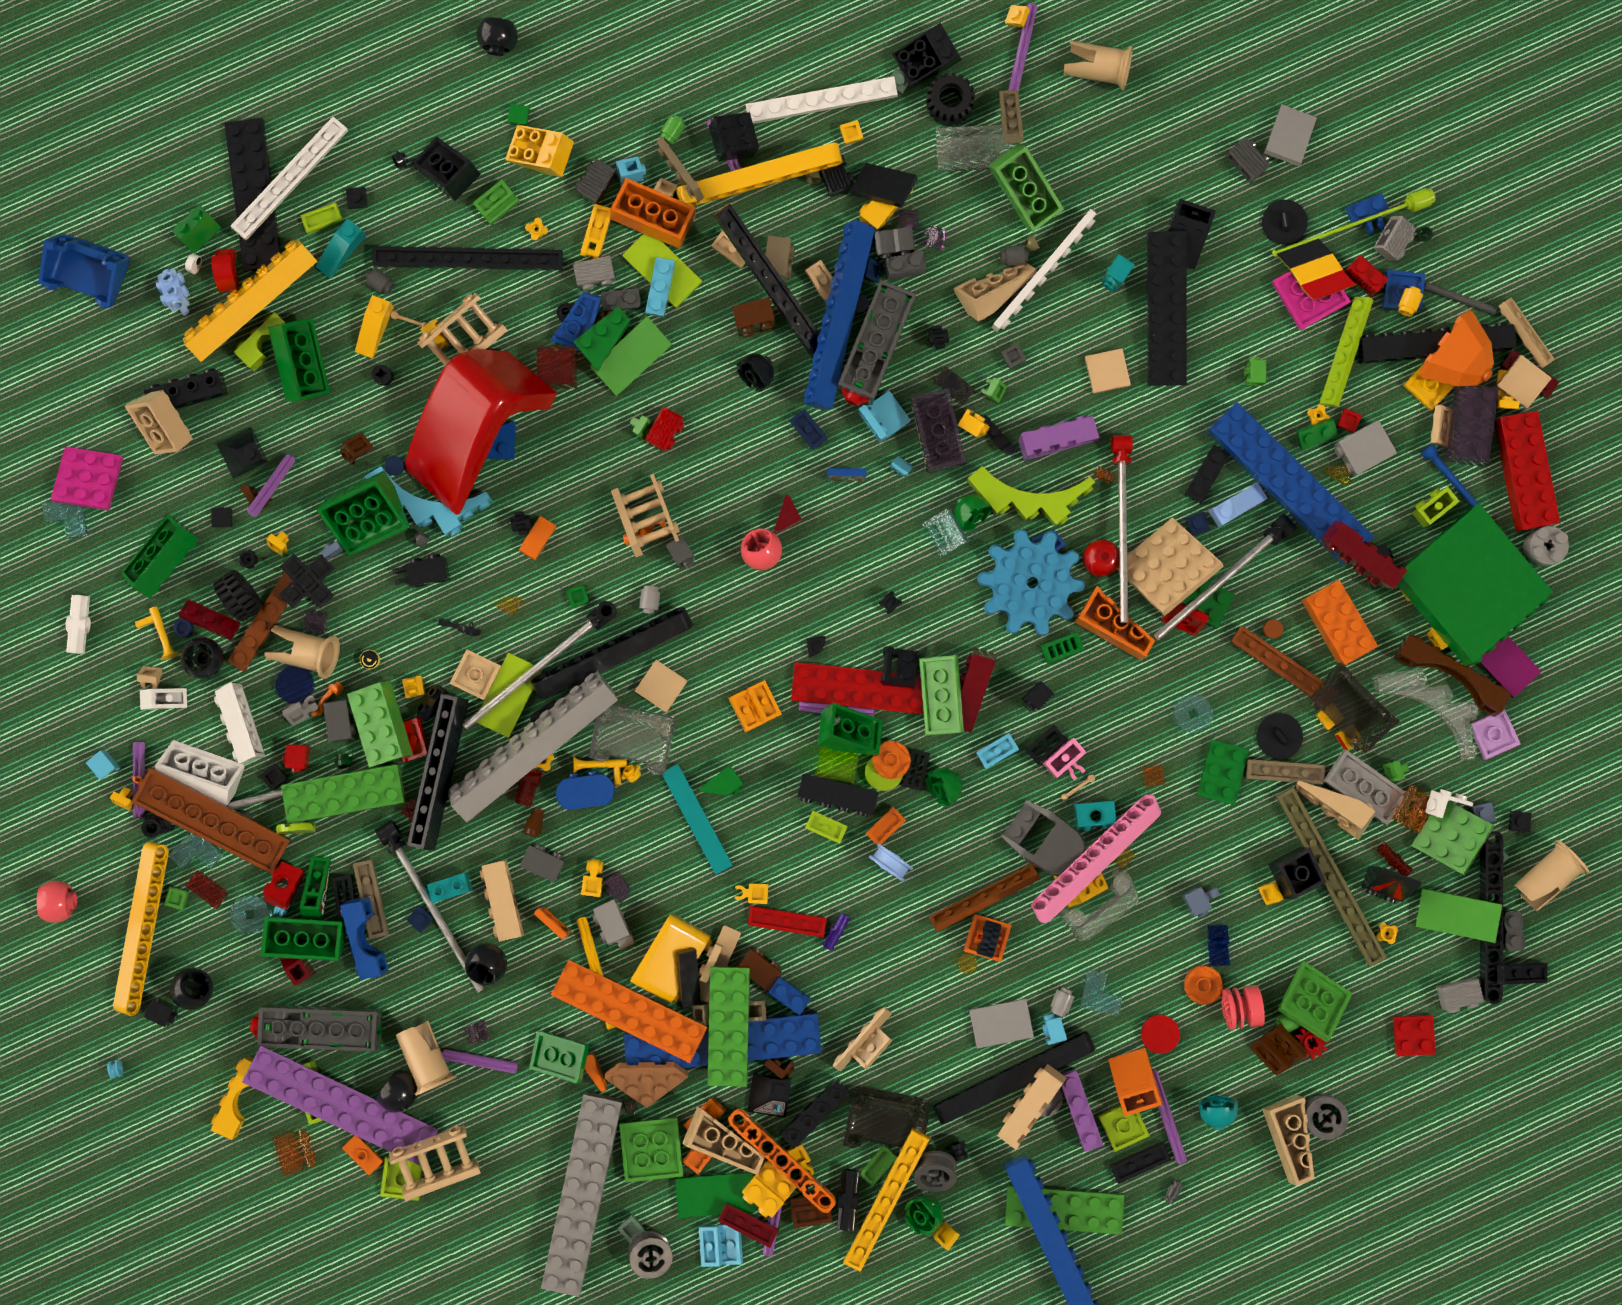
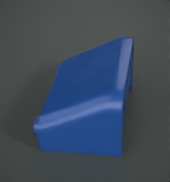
(83, 268)

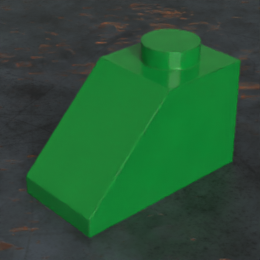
(724, 783)

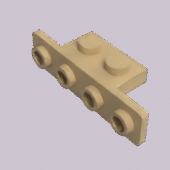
(718, 957)
(868, 1044)

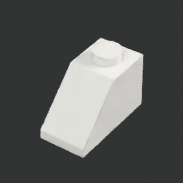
(163, 698)

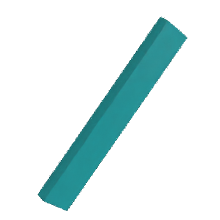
(697, 819)

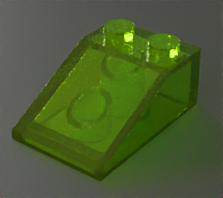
(836, 765)

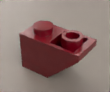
(297, 970)

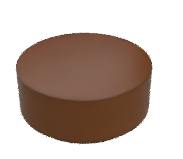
(1273, 629)

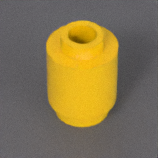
(1410, 301)

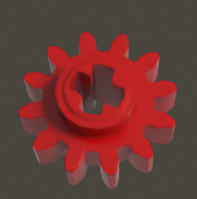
(1311, 1049)

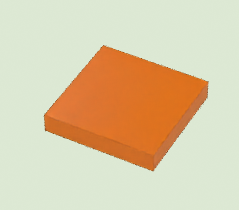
(552, 922)

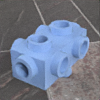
(174, 292)

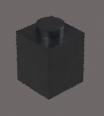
(161, 1012)

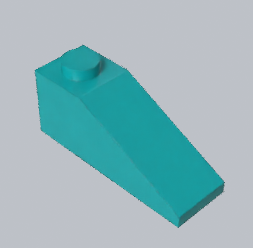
(340, 247)

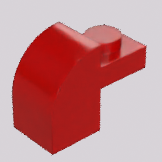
(224, 270)

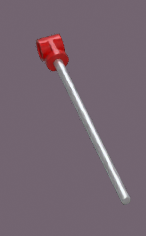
(1122, 446)

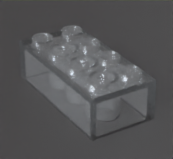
(969, 147)

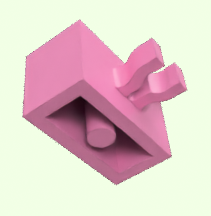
(1065, 758)

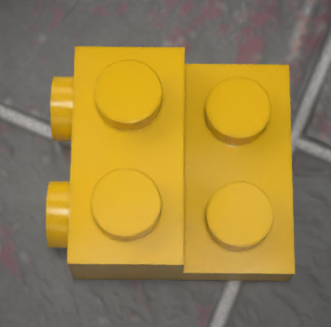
(768, 1190)

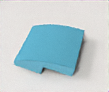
(720, 1246)

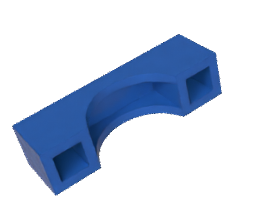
(368, 960)

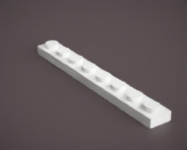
(822, 100)
(289, 178)
(1050, 265)

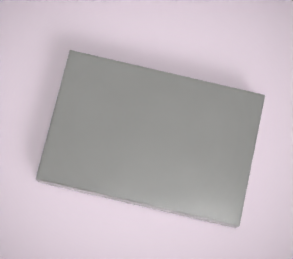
(1290, 135)
(1001, 1023)

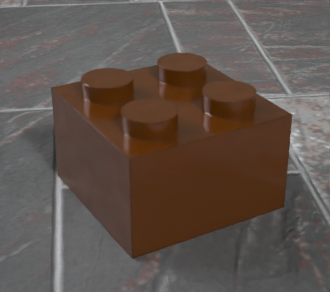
(754, 317)

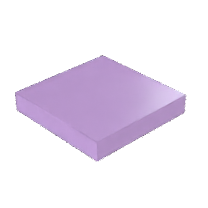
(1494, 735)

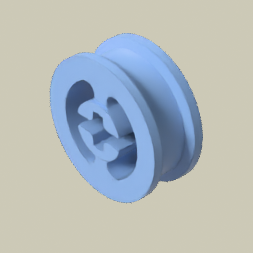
(890, 862)

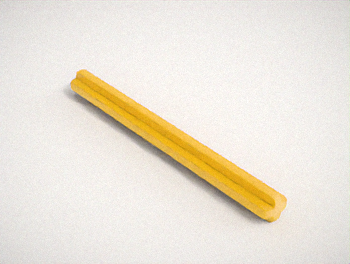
(590, 950)

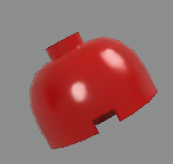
(1101, 558)

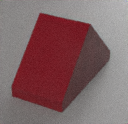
(788, 516)

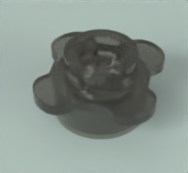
(630, 1106)

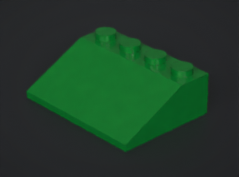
(364, 513)

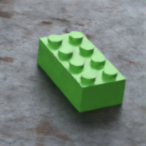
(1026, 187)
(379, 724)

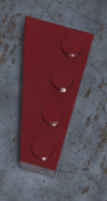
(1362, 556)
(974, 684)

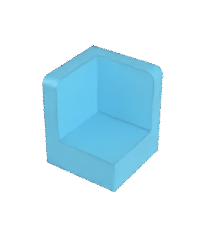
(102, 764)

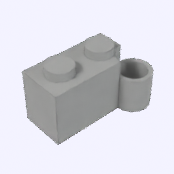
(613, 925)

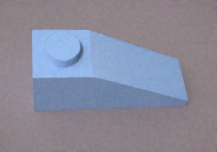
(1237, 504)

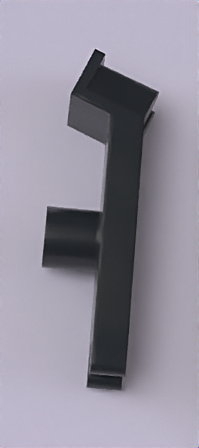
(998, 438)

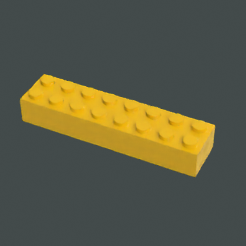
(249, 300)

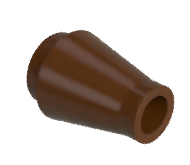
(534, 823)

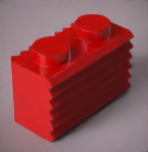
(1366, 275)
(665, 429)

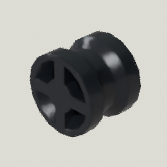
(385, 377)
(890, 602)
(957, 1150)

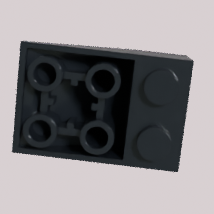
(927, 55)
(1197, 223)

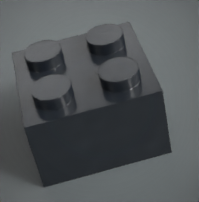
(733, 136)
(1297, 873)

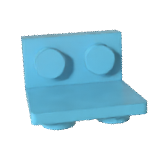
(884, 416)

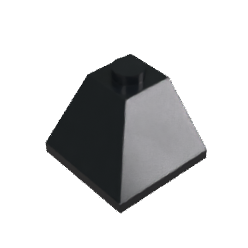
(242, 452)

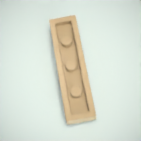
(1528, 335)

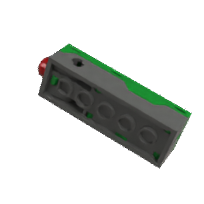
(875, 343)
(318, 1027)

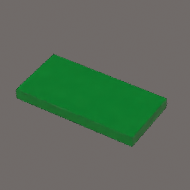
(709, 1194)

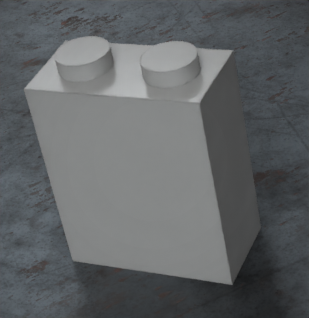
(1365, 448)

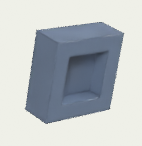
(331, 549)
(1484, 811)

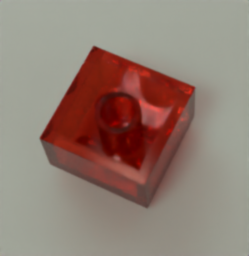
(558, 366)

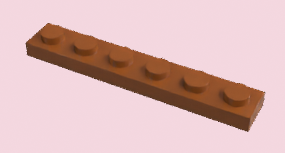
(260, 627)
(1276, 661)
(984, 898)

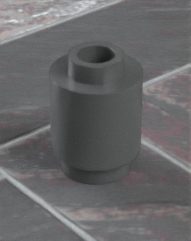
(1013, 255)
(379, 281)

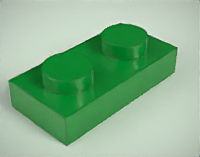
(1316, 433)

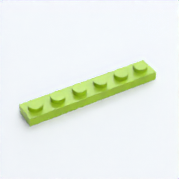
(1346, 351)

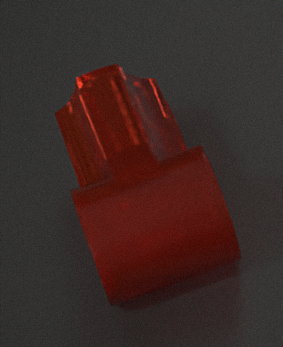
(528, 787)

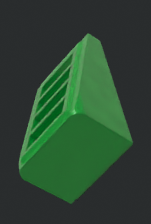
(1077, 640)

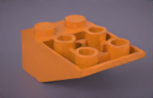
(1135, 1082)

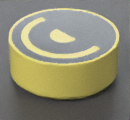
(369, 659)

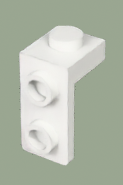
(1438, 800)

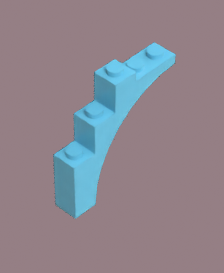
(424, 511)

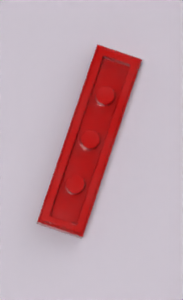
(787, 921)

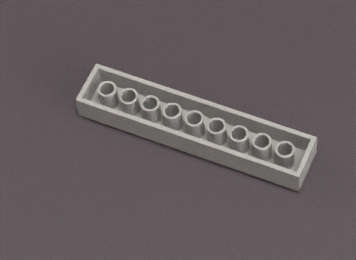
(531, 746)
(582, 1194)

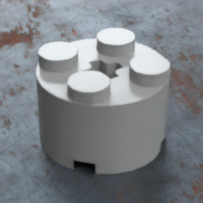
(1543, 556)

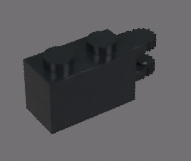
(424, 572)

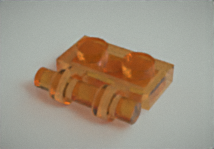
(1416, 816)
(289, 1153)

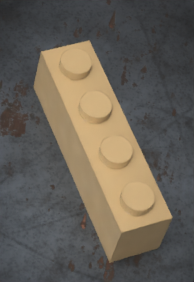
(502, 900)

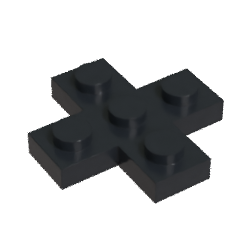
(306, 581)

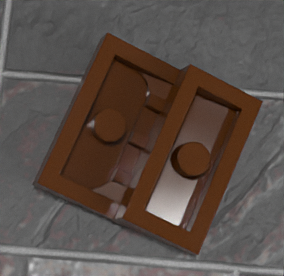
(1278, 1049)

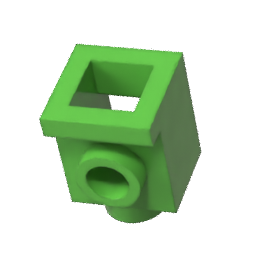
(1255, 372)

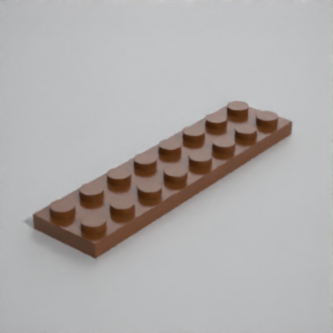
(211, 820)

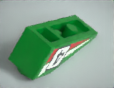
(315, 889)

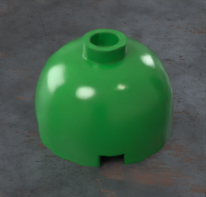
(971, 510)
(945, 785)
(924, 1214)

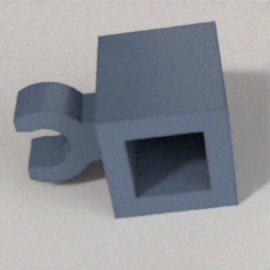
(1198, 900)

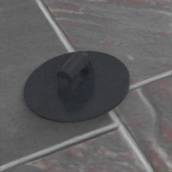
(1284, 222)
(1279, 736)

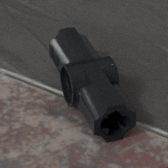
(847, 1199)

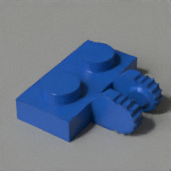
(1368, 208)

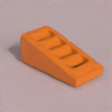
(594, 1071)

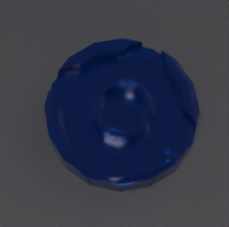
(294, 684)

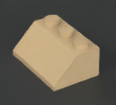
(159, 422)

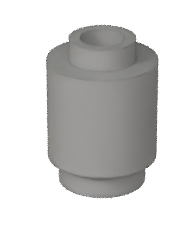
(649, 599)
(1062, 1002)

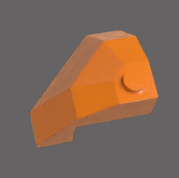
(1463, 355)

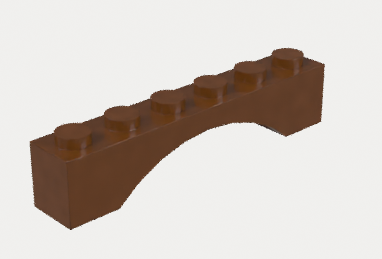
(1487, 695)

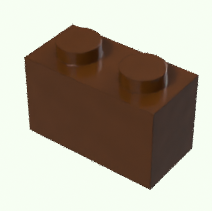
(761, 970)

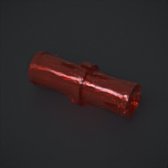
(1394, 859)

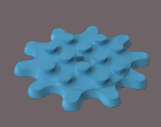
(1011, 577)

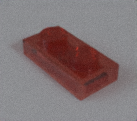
(207, 889)

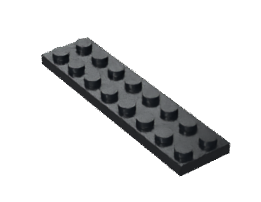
(249, 178)
(1167, 308)

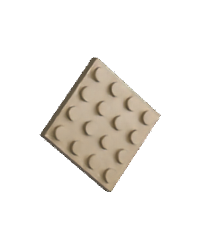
(1170, 566)

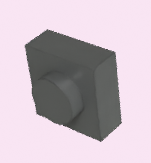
(1013, 356)

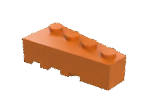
(1103, 619)

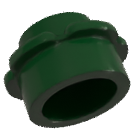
(343, 761)

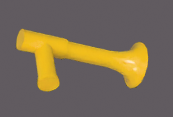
(168, 652)
(616, 764)

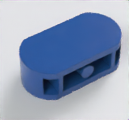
(585, 791)

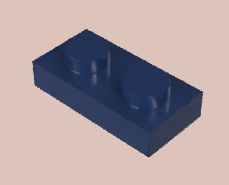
(808, 429)

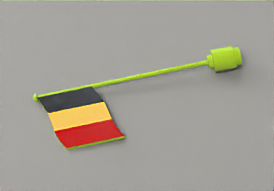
(1316, 265)

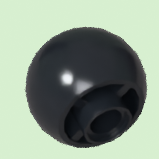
(497, 35)
(214, 662)
(485, 964)
(181, 981)
(398, 1091)

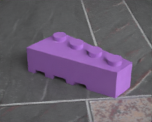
(1057, 437)

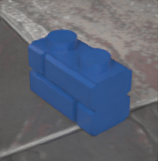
(789, 995)

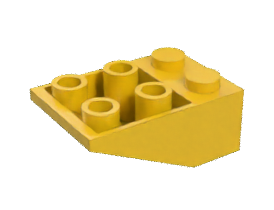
(540, 150)

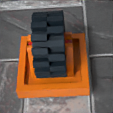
(987, 937)

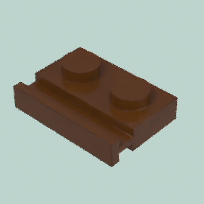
(807, 1214)

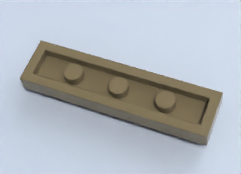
(1011, 116)
(682, 174)
(1285, 771)
(369, 887)

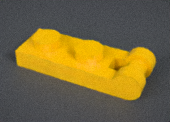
(596, 231)

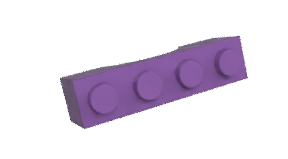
(1080, 1111)

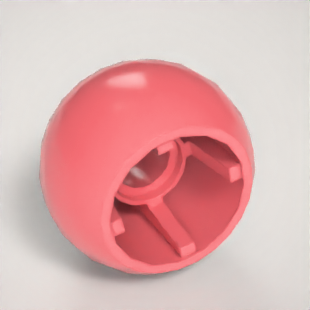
(761, 549)
(55, 901)

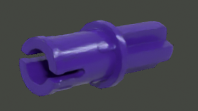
(836, 931)

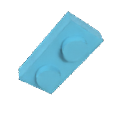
(997, 751)

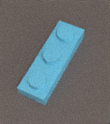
(660, 287)

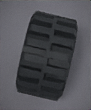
(950, 84)
(237, 595)

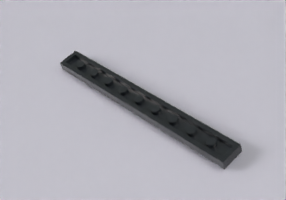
(467, 258)
(768, 277)

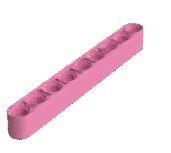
(1096, 858)

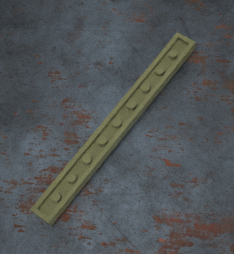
(1335, 883)

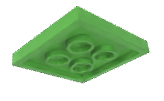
(1453, 838)
(1315, 1001)
(651, 1149)

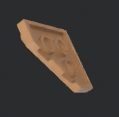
(646, 1081)

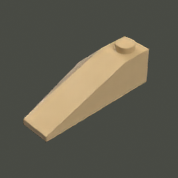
(989, 294)
(1350, 812)

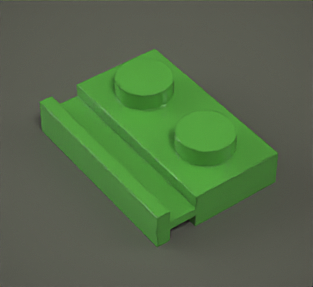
(496, 202)

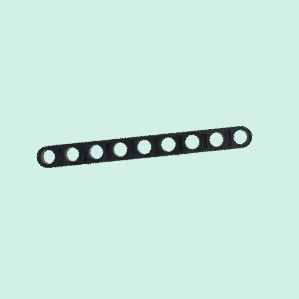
(612, 653)
(1485, 889)
(1013, 1077)

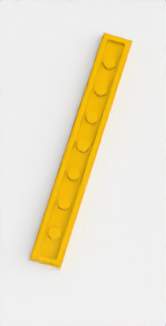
(886, 1200)

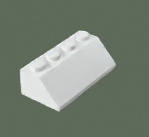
(239, 723)
(201, 771)

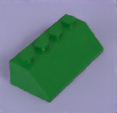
(299, 360)
(159, 556)
(303, 939)

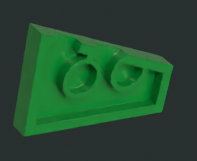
(601, 338)

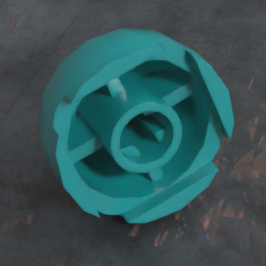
(1218, 1111)

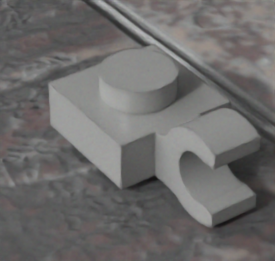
(299, 712)

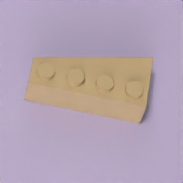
(1031, 1106)
(1290, 1134)
(717, 1141)

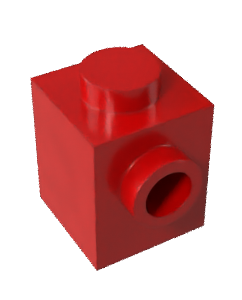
(296, 757)

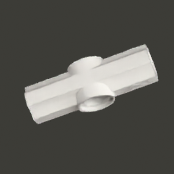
(78, 624)

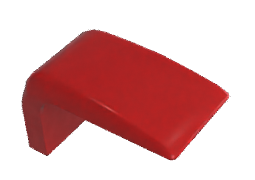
(464, 417)

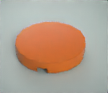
(892, 760)
(1203, 985)

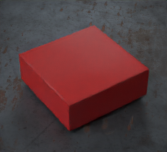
(1349, 420)

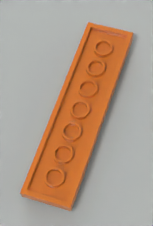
(629, 1011)

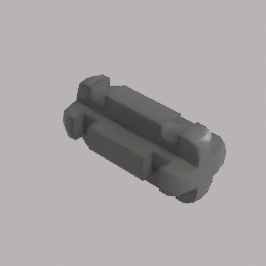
(1173, 1191)

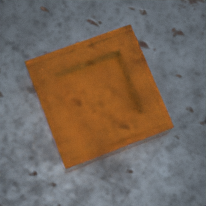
(1104, 475)
(1153, 776)

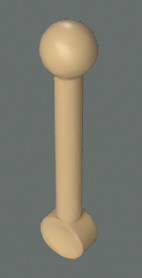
(394, 315)
(1091, 778)

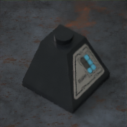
(769, 1095)

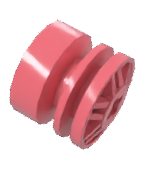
(1238, 1007)

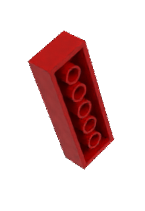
(1526, 471)

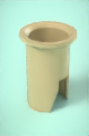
(1109, 64)
(308, 651)
(1551, 876)
(424, 1057)

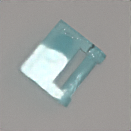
(949, 530)

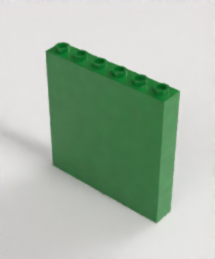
(1473, 585)

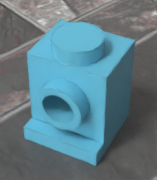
(630, 169)
(1053, 1029)

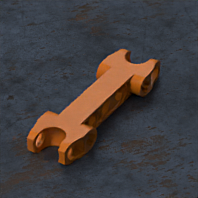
(802, 1183)

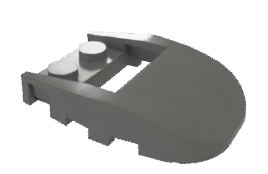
(1059, 848)

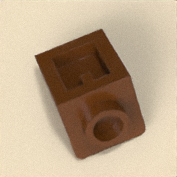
(355, 447)
(251, 493)
(775, 1066)

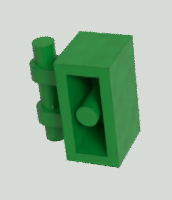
(196, 228)

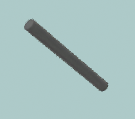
(1460, 298)

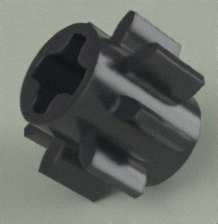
(938, 337)
(521, 523)

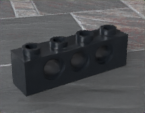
(815, 1113)

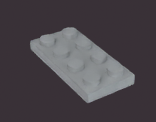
(1360, 781)

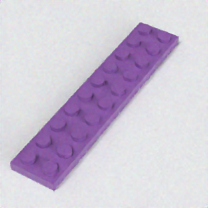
(334, 1102)

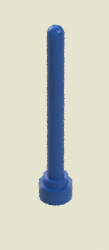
(1431, 454)

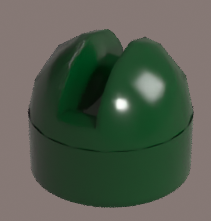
(1427, 230)

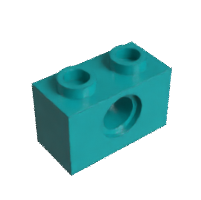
(1117, 273)
(1083, 811)
(449, 887)

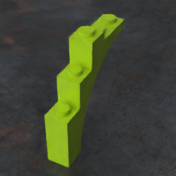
(1025, 503)

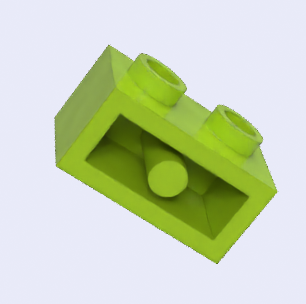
(1435, 507)

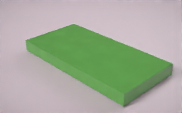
(632, 355)
(941, 695)
(1459, 915)

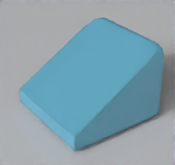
(901, 466)

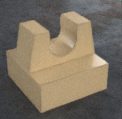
(149, 675)

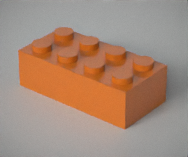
(652, 213)
(1339, 623)

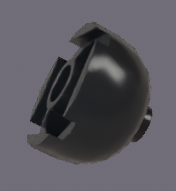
(756, 370)

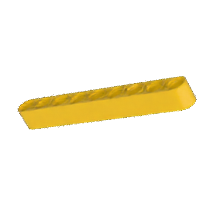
(764, 174)
(141, 928)

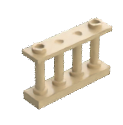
(480, 342)
(631, 527)
(432, 1181)

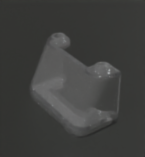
(633, 736)
(1124, 898)

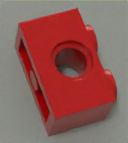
(283, 896)

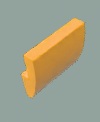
(755, 706)

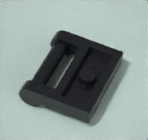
(905, 667)

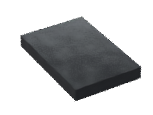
(883, 185)

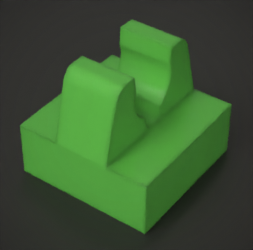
(995, 390)
(641, 426)
(1395, 771)

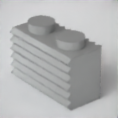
(1395, 238)
(594, 273)
(1460, 994)

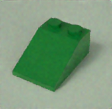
(849, 731)

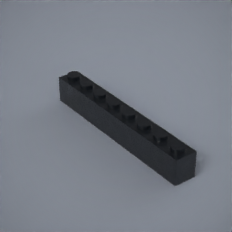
(1422, 344)
(437, 772)

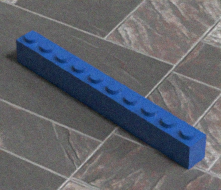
(839, 315)
(1048, 1232)

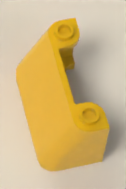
(659, 966)

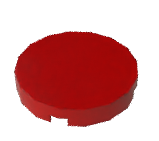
(1160, 1034)

